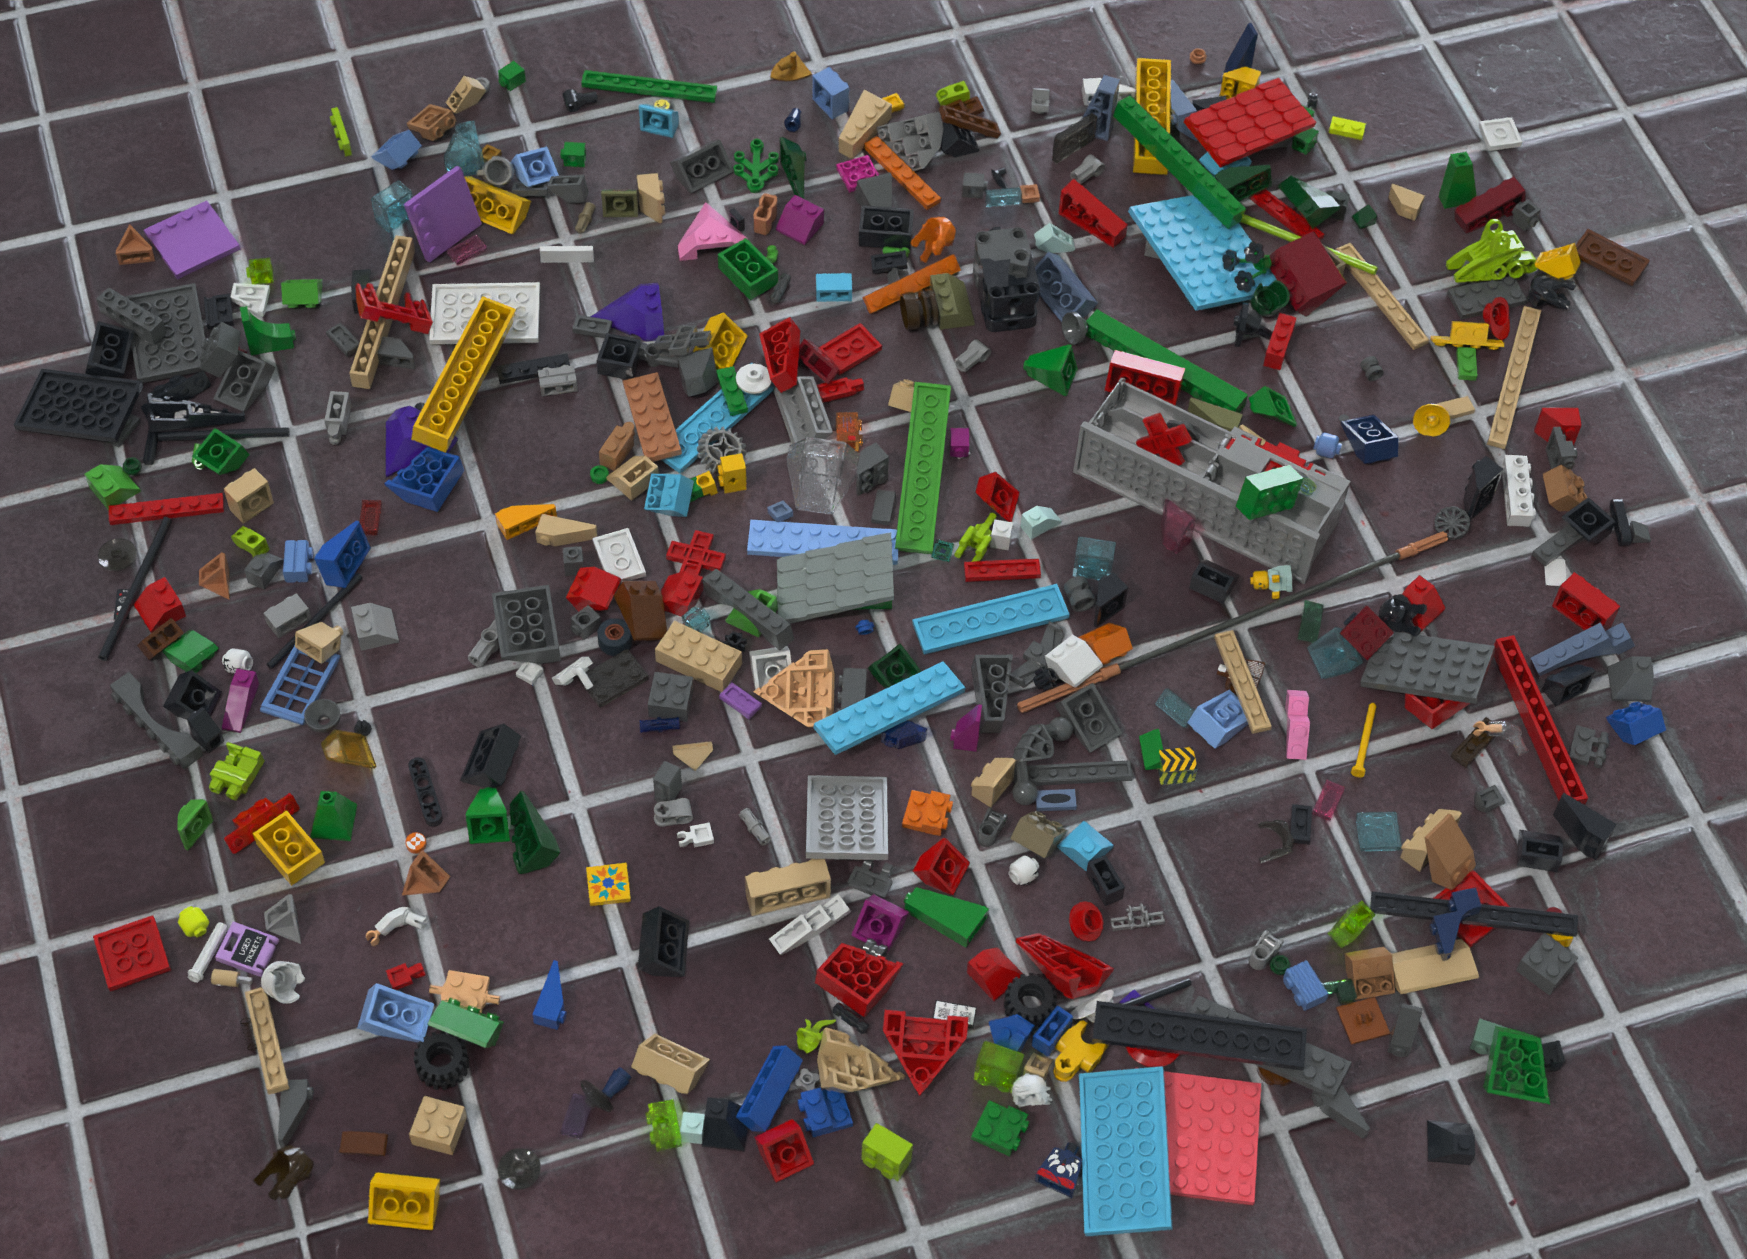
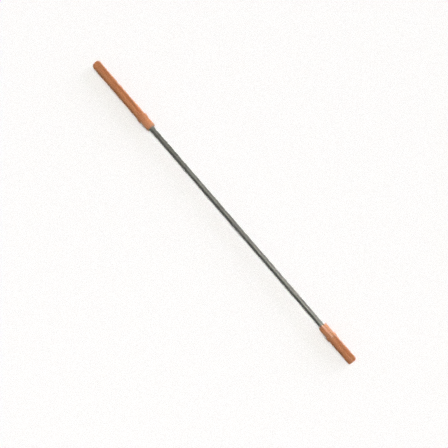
(1105, 673)

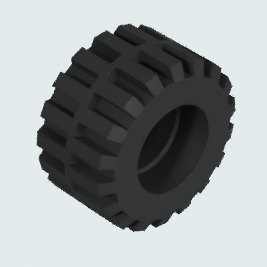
(1035, 987)
(445, 1075)

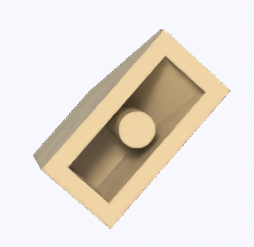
(1406, 202)

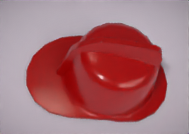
(1497, 317)

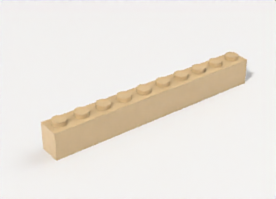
(388, 291)

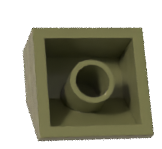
(620, 203)

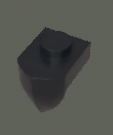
(1553, 1056)

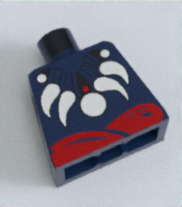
(1060, 1170)

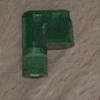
(1343, 988)

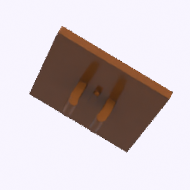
(1363, 1020)

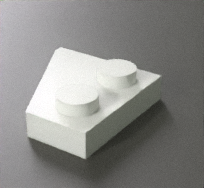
(252, 296)

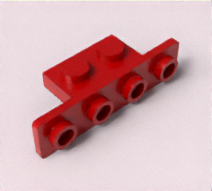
(257, 817)

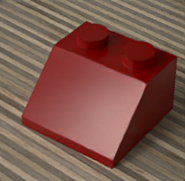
(1566, 418)
(593, 588)
(681, 592)
(159, 604)
(784, 1150)

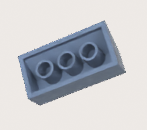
(1062, 288)

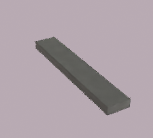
(1079, 773)

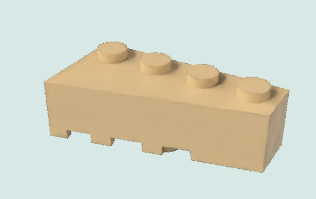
(863, 123)

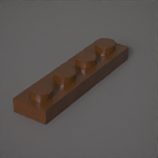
(969, 121)

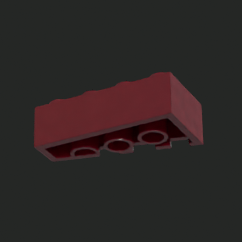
(1490, 205)

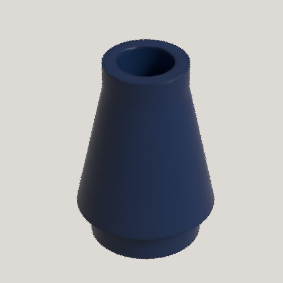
(793, 120)
(616, 1082)

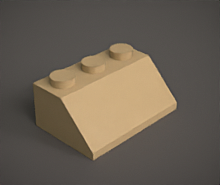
(1415, 850)
(669, 1063)

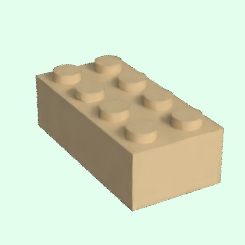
(698, 656)
(787, 886)

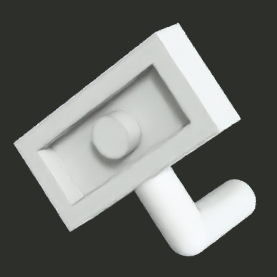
(578, 668)

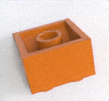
(1108, 642)

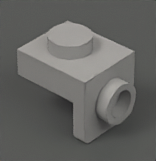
(1040, 100)

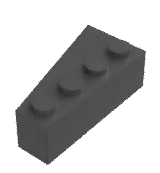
(991, 687)

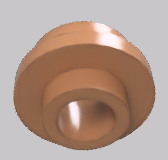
(1198, 56)

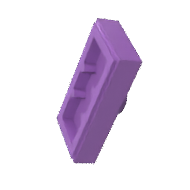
(740, 700)

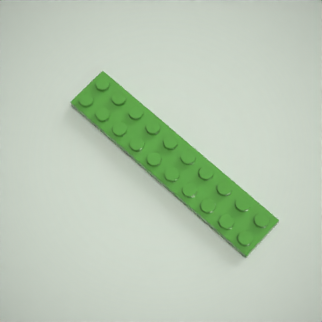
(923, 468)

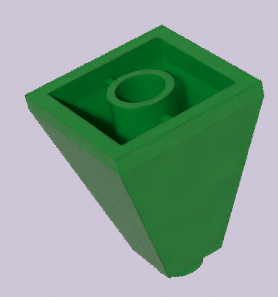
(1053, 368)
(333, 817)
(487, 818)

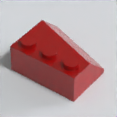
(857, 977)

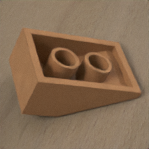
(1448, 853)

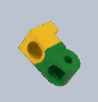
(703, 485)

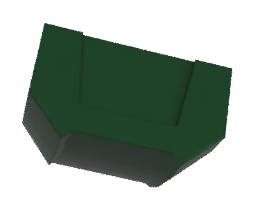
(894, 667)

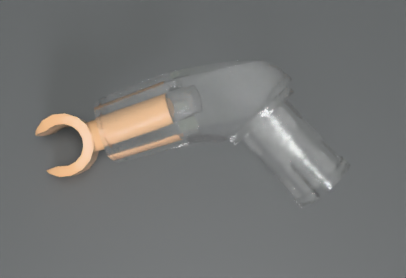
(1505, 730)

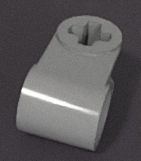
(674, 812)
(1267, 948)

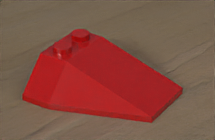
(1065, 967)

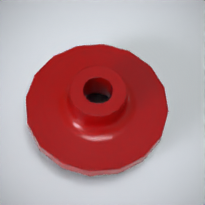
(1086, 921)

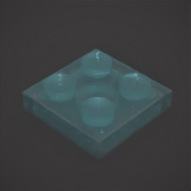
(1378, 831)

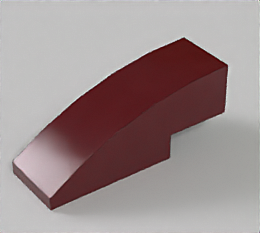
(817, 361)

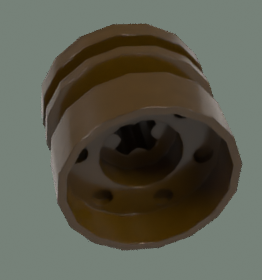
(923, 309)

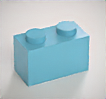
(833, 287)

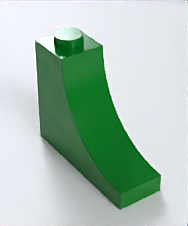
(266, 336)

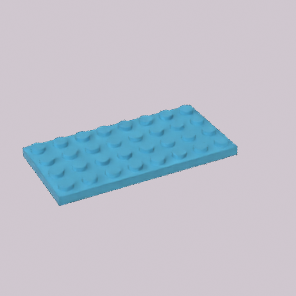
(1125, 1151)

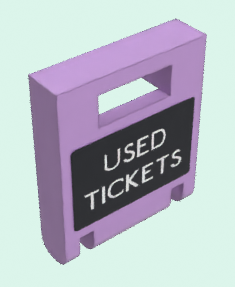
(251, 949)

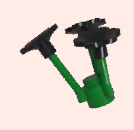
(1255, 255)

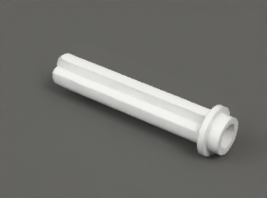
(207, 953)

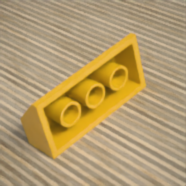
(497, 205)

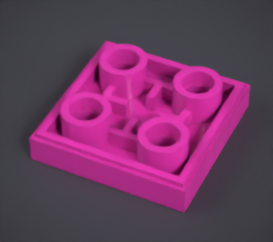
(855, 170)

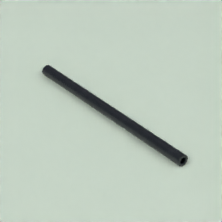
(134, 589)

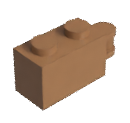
(617, 446)

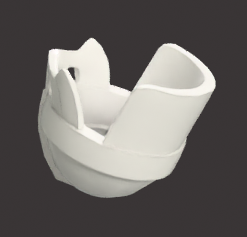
(280, 981)

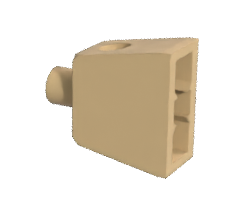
(319, 641)

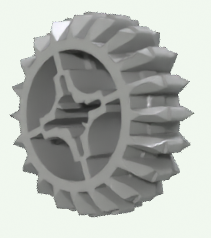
(711, 454)

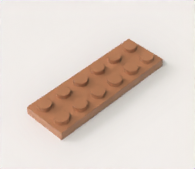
(652, 417)

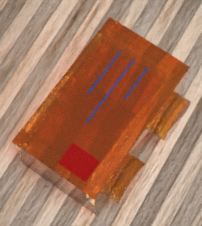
(848, 429)

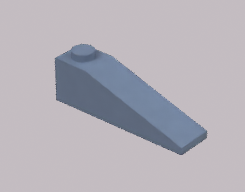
(1180, 110)

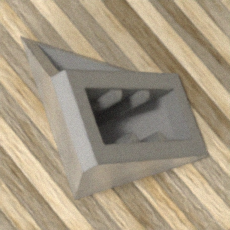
(283, 919)

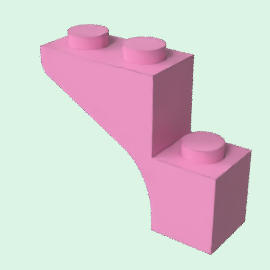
(1297, 724)

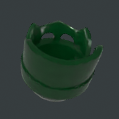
(1270, 299)

